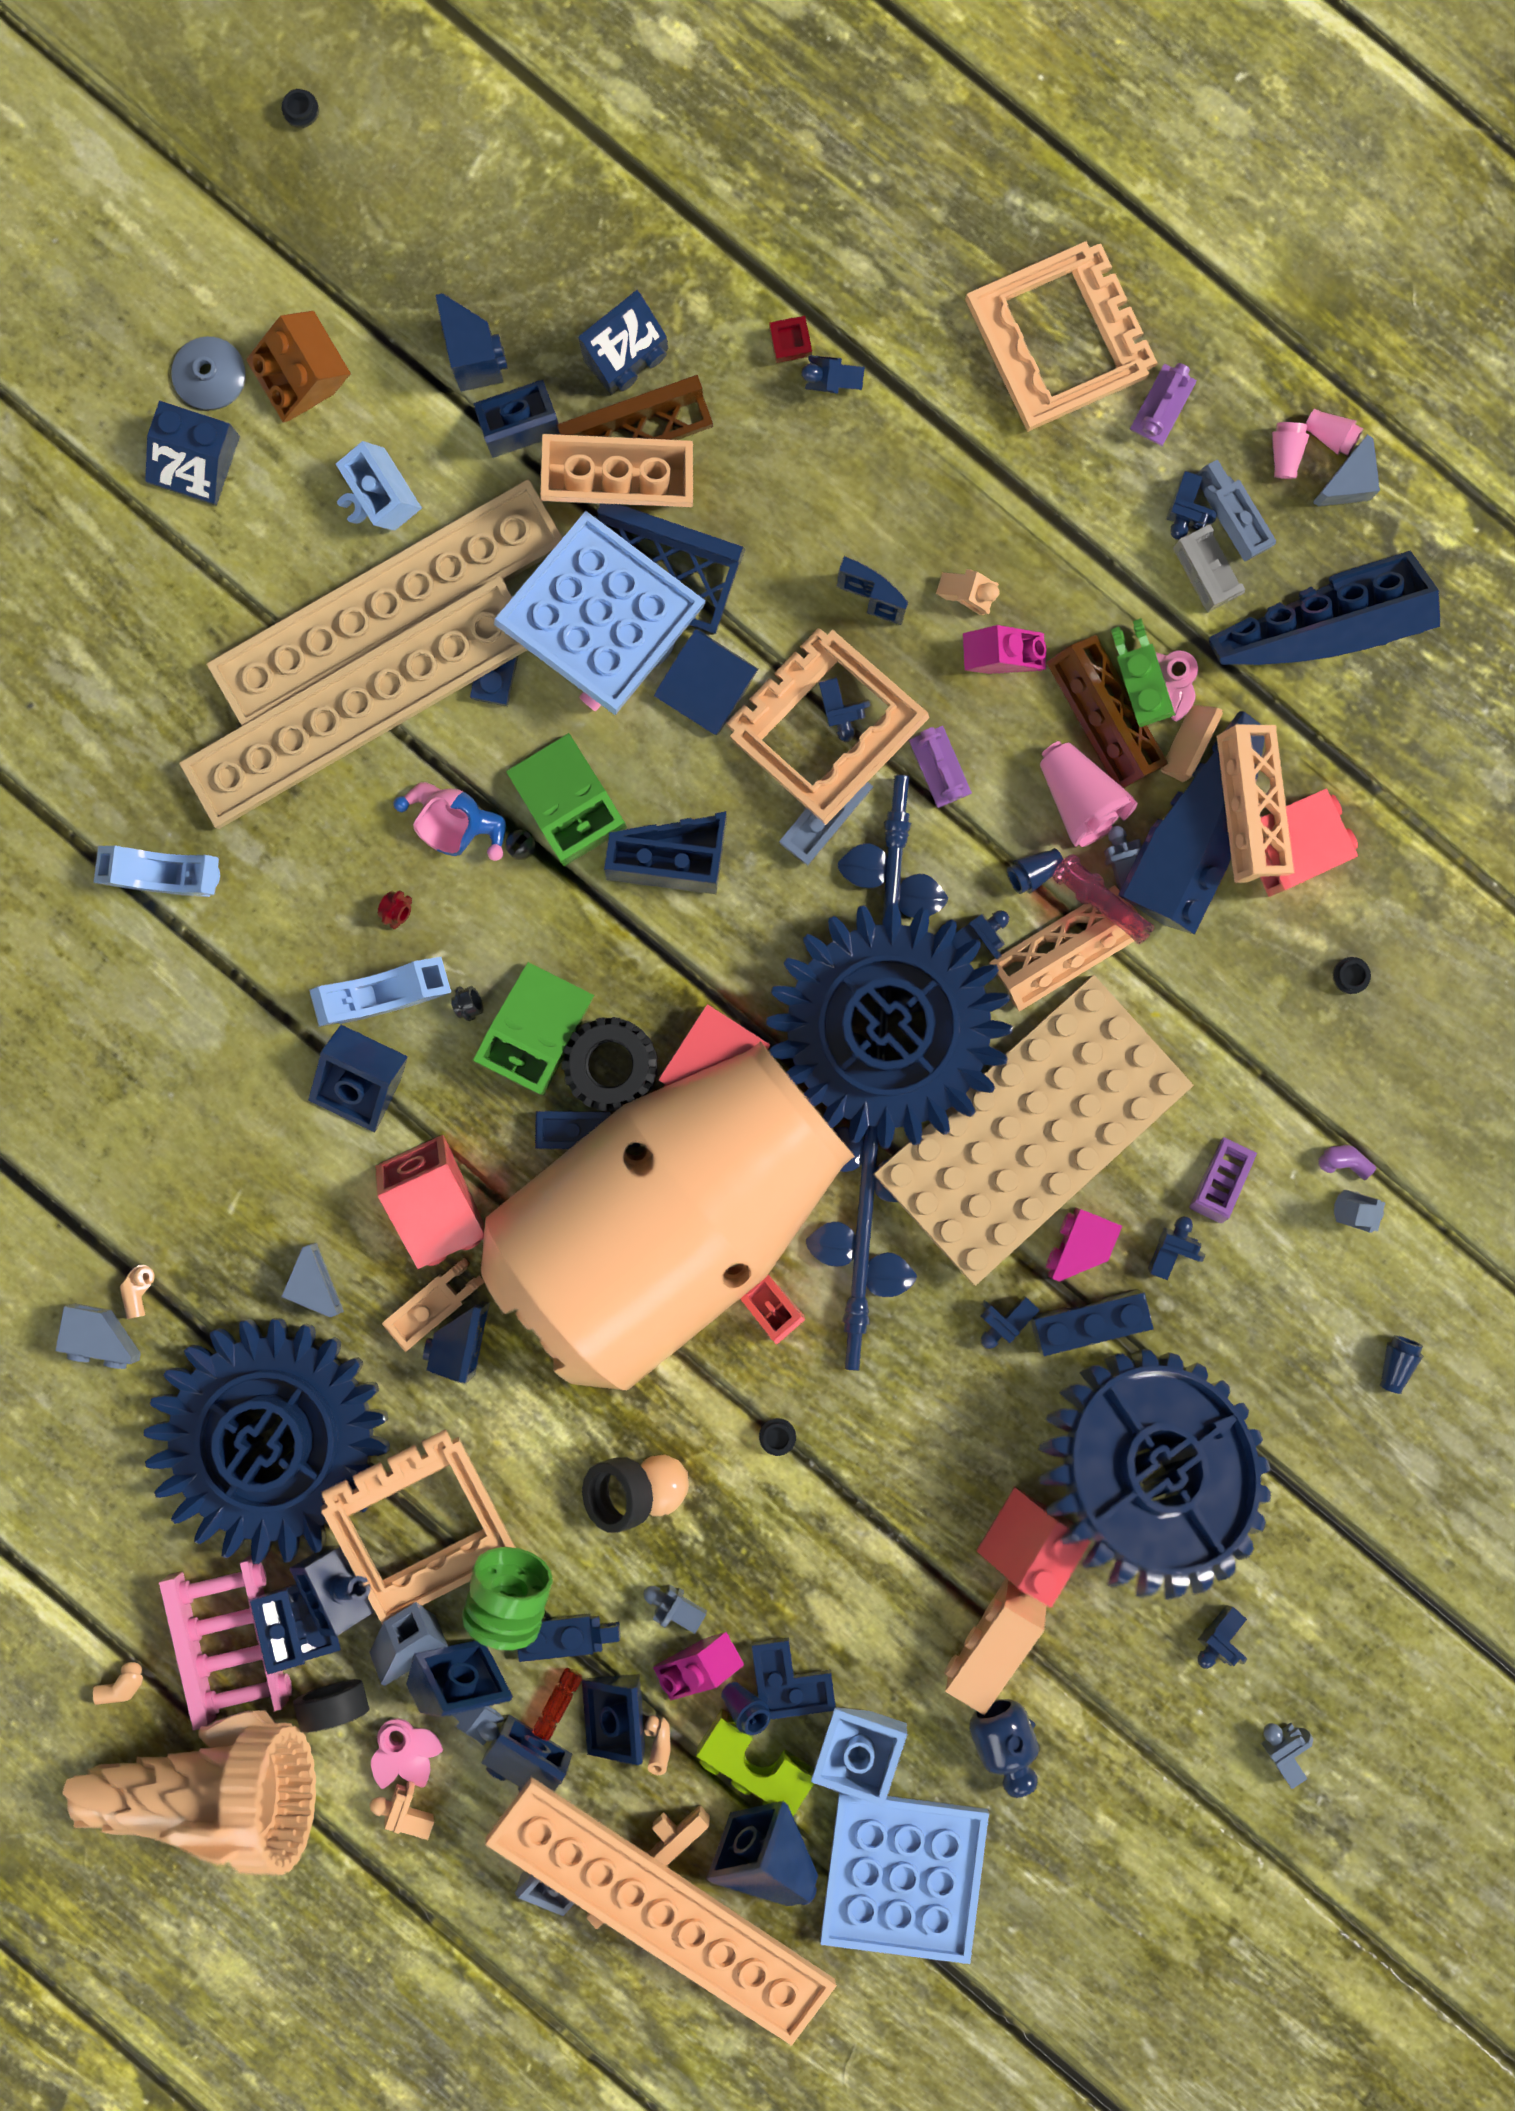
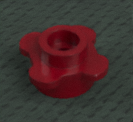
(394, 908)

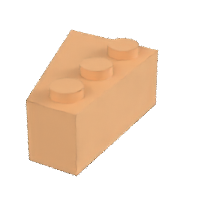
(995, 1647)

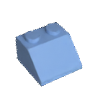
(860, 1754)

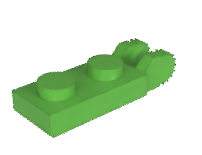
(1143, 677)

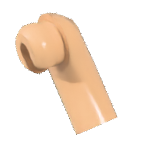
(133, 1288)
(123, 1688)
(661, 1746)

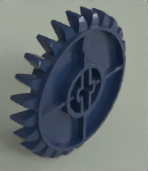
(902, 961)
(210, 1461)
(1206, 1473)

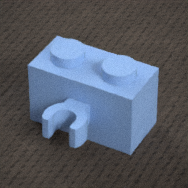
(377, 488)

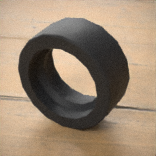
(598, 1501)
(331, 1706)

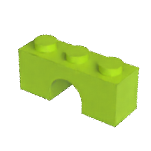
(724, 1752)

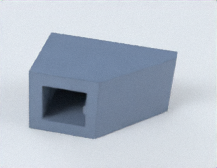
(95, 1334)
(403, 1636)

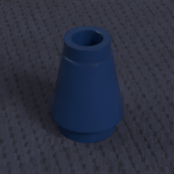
(1033, 871)
(1400, 1362)
(746, 1709)

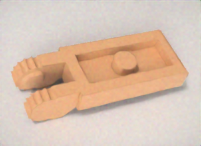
(429, 1307)

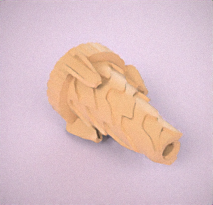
(230, 1802)

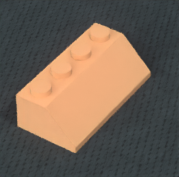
(617, 470)

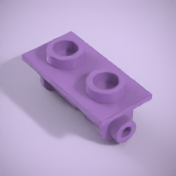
(1164, 403)
(940, 766)

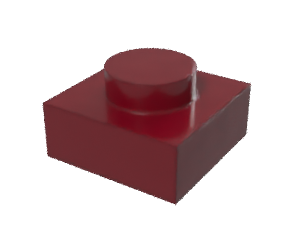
(790, 339)

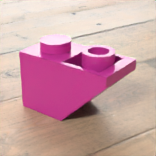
(1004, 650)
(1085, 1244)
(699, 1667)

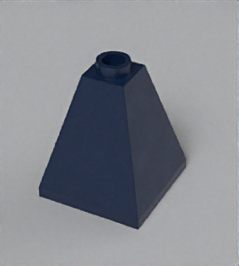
(765, 1856)

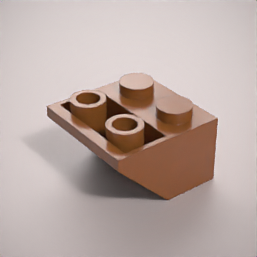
(297, 364)

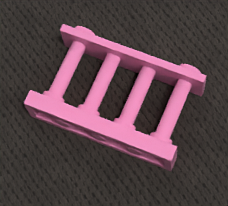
(194, 1665)

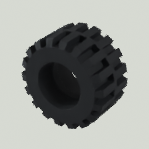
(577, 1059)

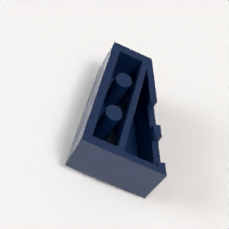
(669, 855)

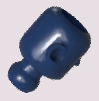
(1007, 1745)

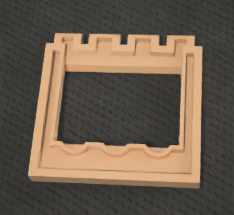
(1012, 355)
(862, 760)
(438, 1572)

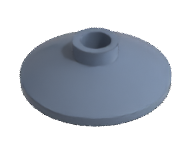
(217, 387)

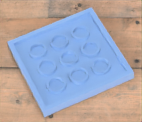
(599, 612)
(905, 1878)

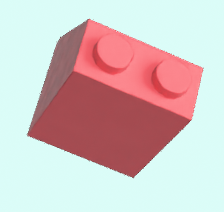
(1316, 841)
(429, 1202)
(1028, 1547)

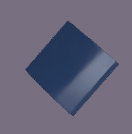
(883, 597)
(706, 682)
(288, 1630)

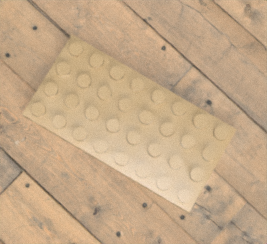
(1056, 1118)

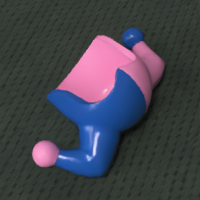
(452, 820)

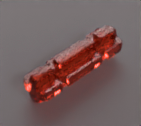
(557, 1704)

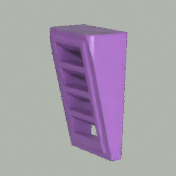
(1209, 1208)

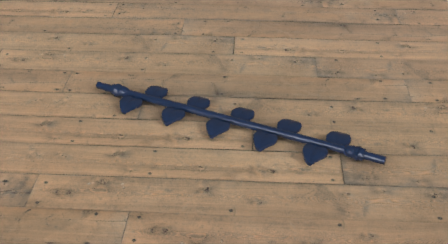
(835, 1242)

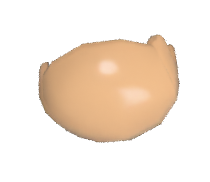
(668, 1483)

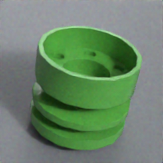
(507, 1598)

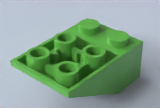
(566, 799)
(533, 1028)

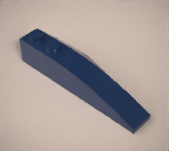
(1348, 615)
(1187, 849)

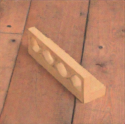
(1242, 803)
(1068, 959)

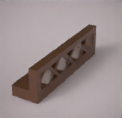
(644, 407)
(1103, 714)

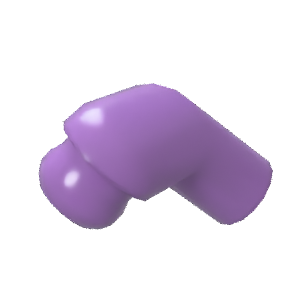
(1346, 1157)

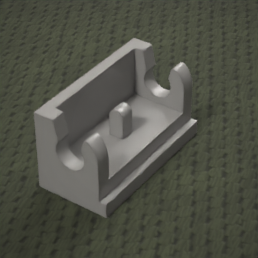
(1208, 568)

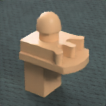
(969, 589)
(400, 1816)

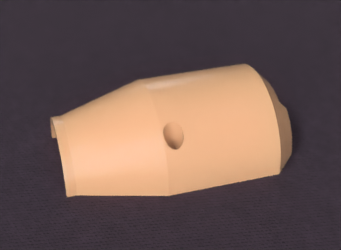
(633, 1252)

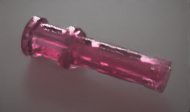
(1091, 889)

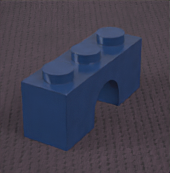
(1091, 1324)

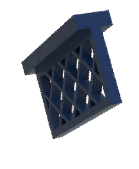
(680, 539)

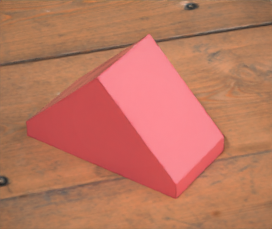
(773, 1309)

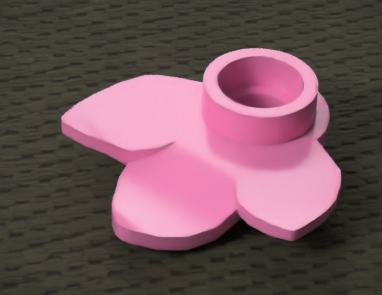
(1179, 687)
(406, 1757)

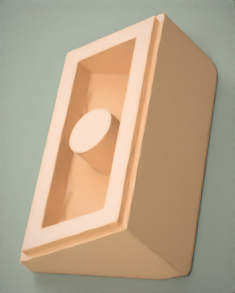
(1191, 741)

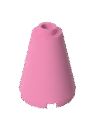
(1083, 794)

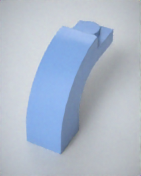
(157, 871)
(380, 992)

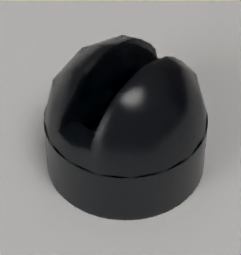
(526, 849)

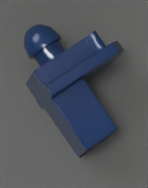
(829, 374)
(1184, 511)
(838, 713)
(984, 929)
(1174, 1243)
(1006, 1326)
(1217, 1639)

